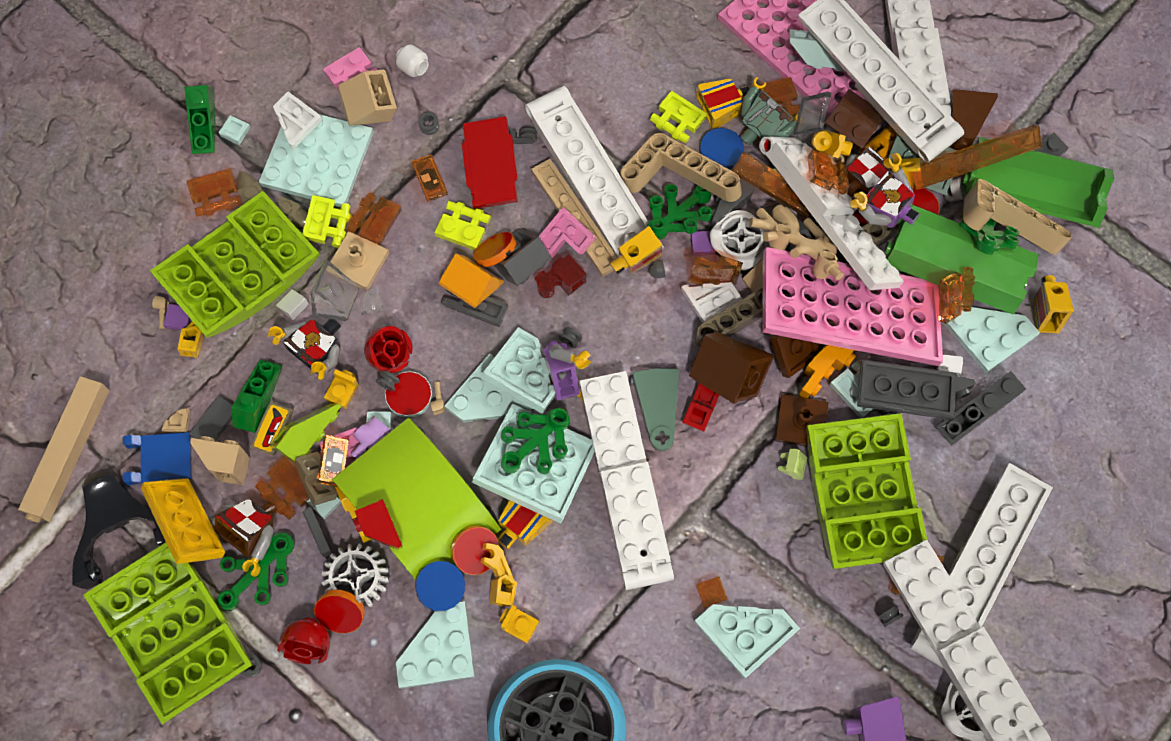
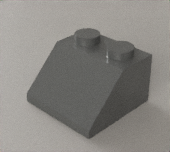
(525, 259)

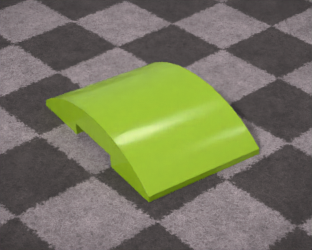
(237, 266)
(864, 490)
(420, 492)
(168, 631)

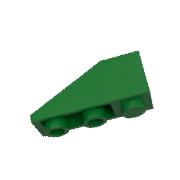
(201, 118)
(255, 396)

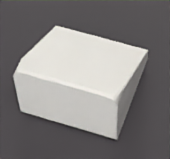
(292, 304)
(951, 364)

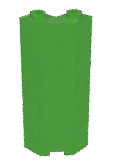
(1050, 185)
(940, 247)

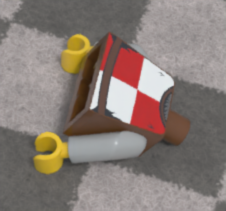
(864, 171)
(247, 529)

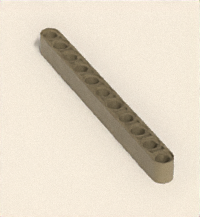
(755, 308)

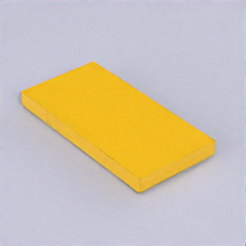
(182, 520)

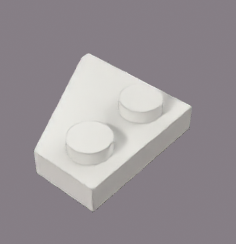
(295, 118)
(711, 299)

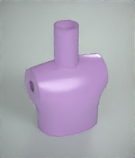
(369, 435)

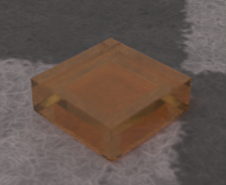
(711, 592)

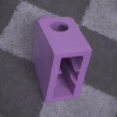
(877, 722)

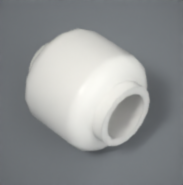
(412, 60)

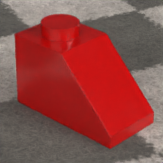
(377, 524)

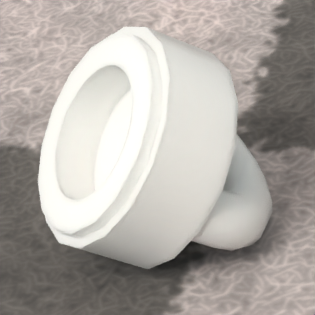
(957, 190)

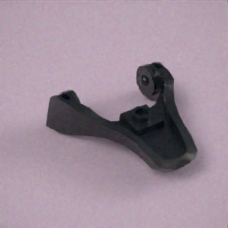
(107, 509)

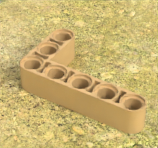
(665, 151)
(988, 202)

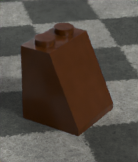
(970, 111)
(854, 119)
(730, 367)

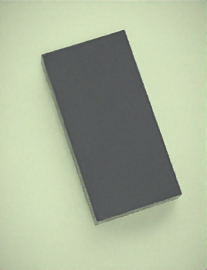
(214, 420)
(317, 532)

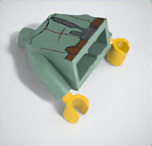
(764, 115)

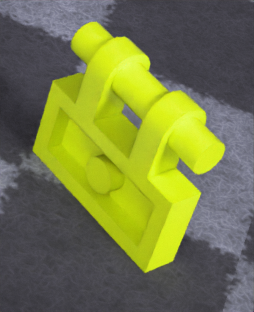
(682, 112)
(319, 219)
(460, 231)

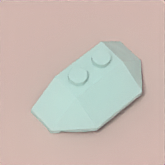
(812, 51)

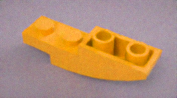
(823, 366)

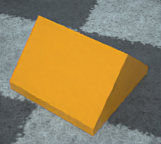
(469, 280)

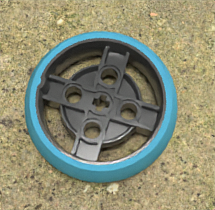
(546, 705)

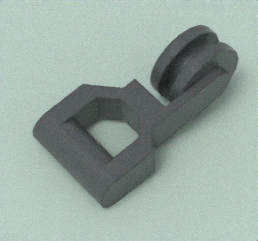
(527, 136)

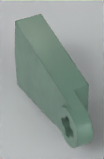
(657, 400)

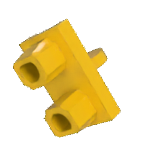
(831, 143)

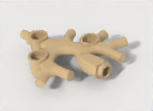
(787, 231)

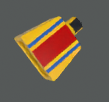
(720, 101)
(644, 245)
(1052, 305)
(520, 524)

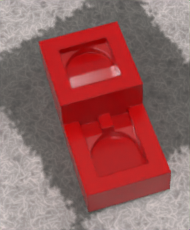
(701, 408)

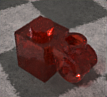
(563, 273)

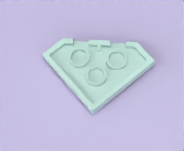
(991, 335)
(522, 371)
(481, 399)
(746, 633)
(438, 651)

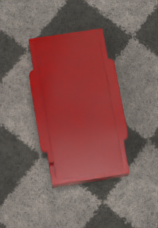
(490, 162)

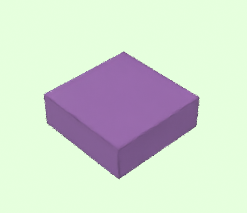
(701, 243)
(176, 318)

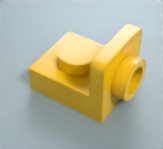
(342, 388)
(518, 624)

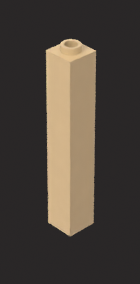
(63, 450)

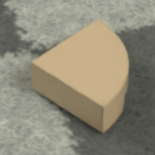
(177, 422)

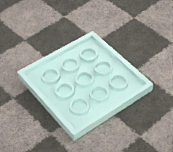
(321, 164)
(541, 493)

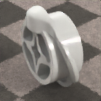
(741, 220)
(952, 719)

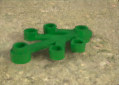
(663, 226)
(987, 237)
(536, 438)
(263, 577)

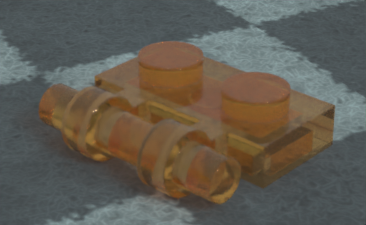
(783, 93)
(826, 174)
(213, 186)
(380, 220)
(952, 299)
(288, 479)

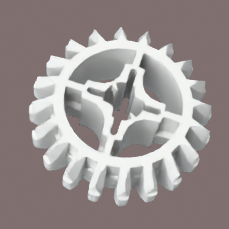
(366, 575)

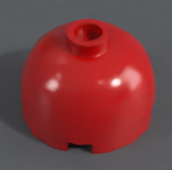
(388, 349)
(304, 641)

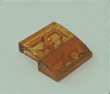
(709, 272)

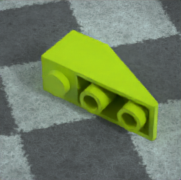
(299, 436)

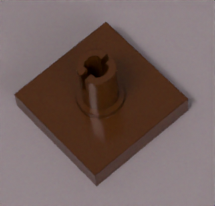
(793, 353)
(794, 417)

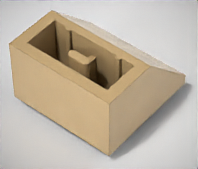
(367, 98)
(224, 460)

